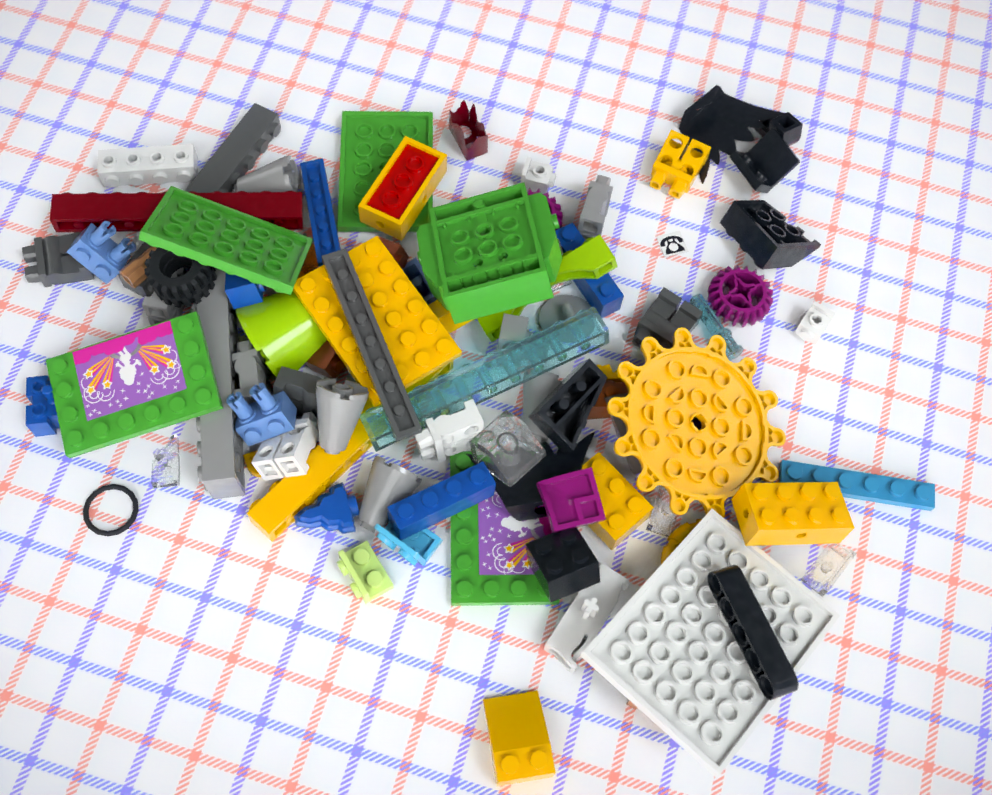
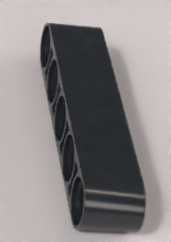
(752, 632)

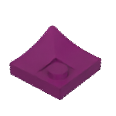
(571, 500)

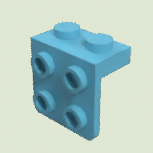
(414, 548)

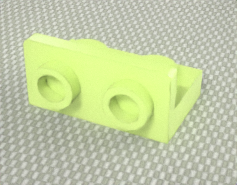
(365, 571)

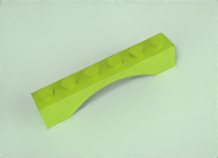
(588, 261)

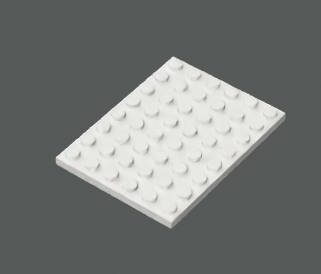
(679, 656)

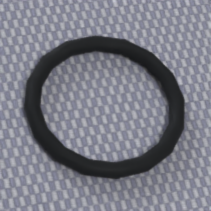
(112, 532)

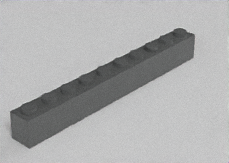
(227, 164)

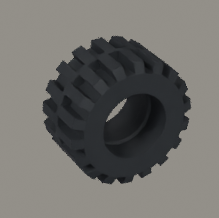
(182, 289)

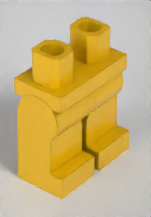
(675, 171)

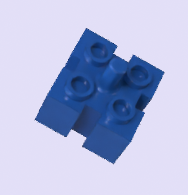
(42, 414)

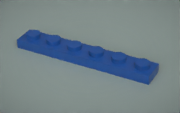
(320, 208)

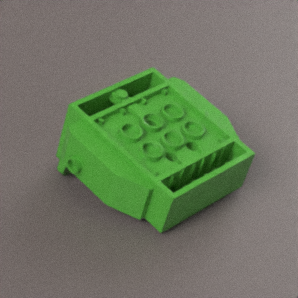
(490, 252)

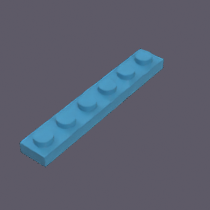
(863, 485)

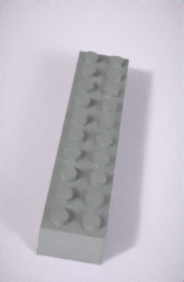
(220, 443)

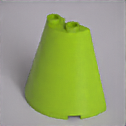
(281, 331)

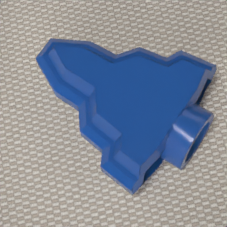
(331, 511)

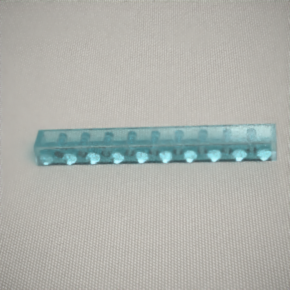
(496, 372)

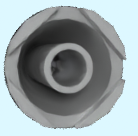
(274, 177)
(533, 394)
(338, 412)
(384, 487)

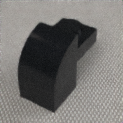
(786, 126)

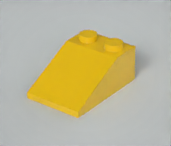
(518, 738)

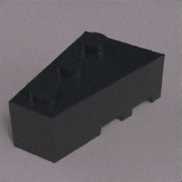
(567, 407)

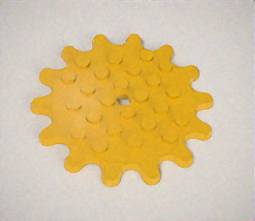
(659, 430)

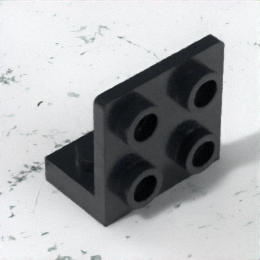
(766, 162)

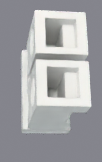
(450, 433)
(288, 452)

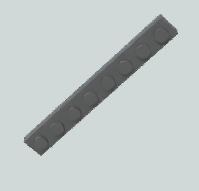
(371, 345)

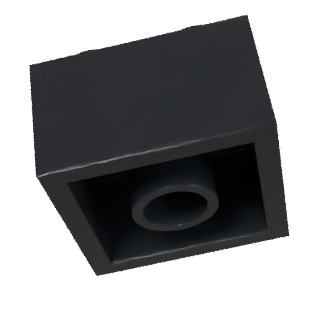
(563, 563)

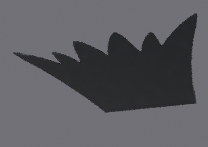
(721, 123)
(524, 495)

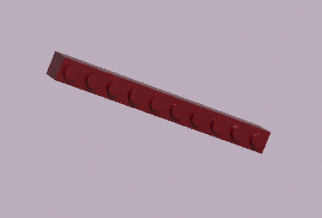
(132, 210)

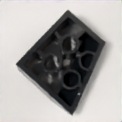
(766, 235)

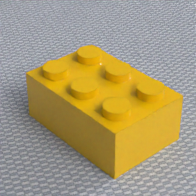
(621, 502)

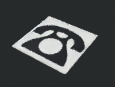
(672, 243)

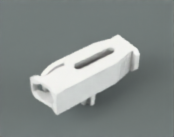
(585, 617)

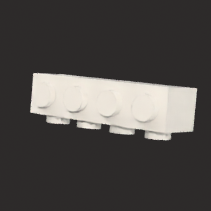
(147, 165)

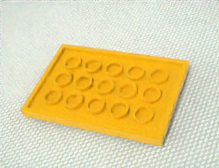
(406, 321)

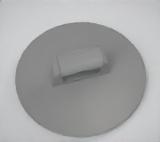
(560, 308)

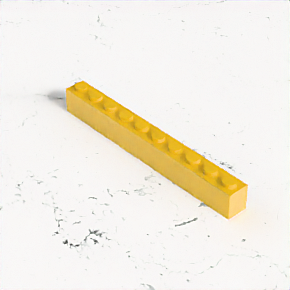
(291, 494)

